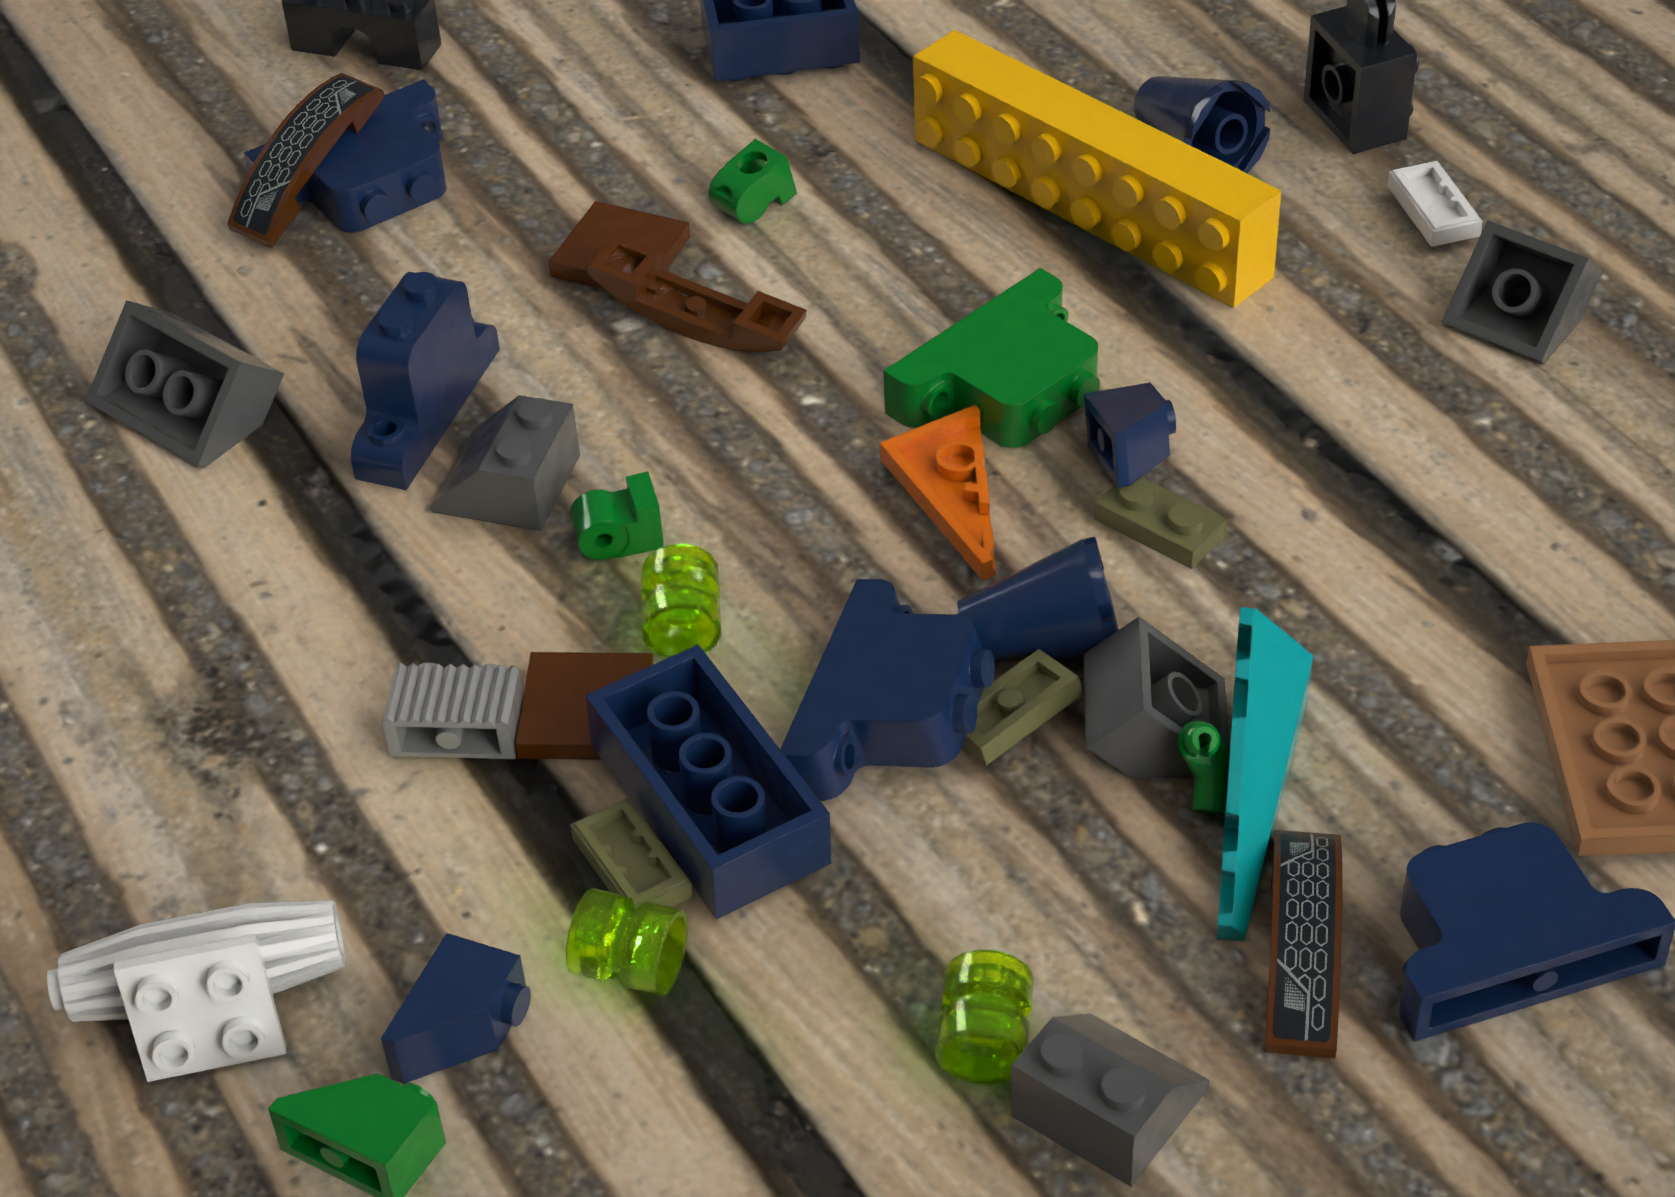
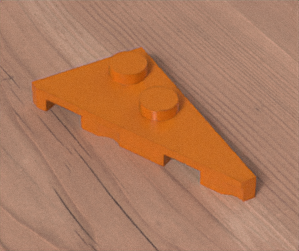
(948, 479)

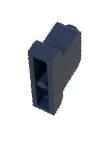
(383, 167)
(416, 374)
(887, 691)
(1514, 927)

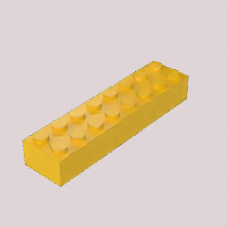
(1097, 167)

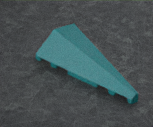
(1265, 728)

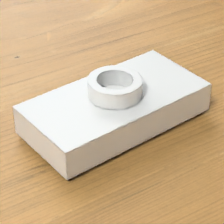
(1434, 203)

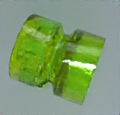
(680, 600)
(616, 940)
(984, 1016)

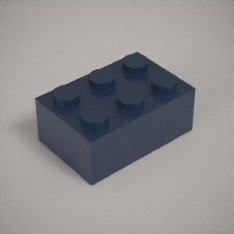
(778, 36)

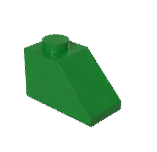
(362, 1132)

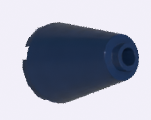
(1209, 115)
(1047, 606)

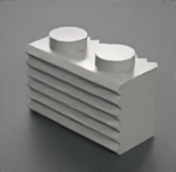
(453, 711)

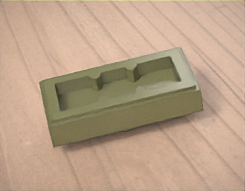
(630, 856)

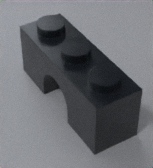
(401, 30)

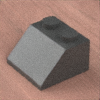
(1522, 292)
(513, 465)
(1142, 695)
(1102, 1093)

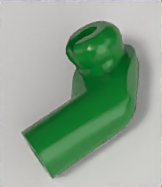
(1208, 762)

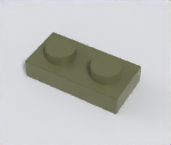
(1161, 521)
(1020, 704)

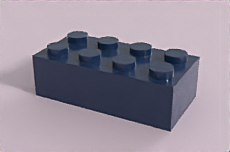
(709, 780)

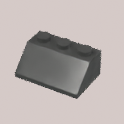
(181, 384)

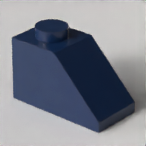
(1129, 430)
(456, 1009)

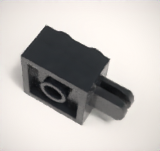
(1360, 74)

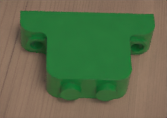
(1006, 358)

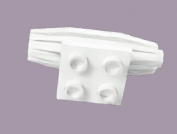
(201, 981)

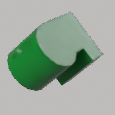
(749, 184)
(618, 521)

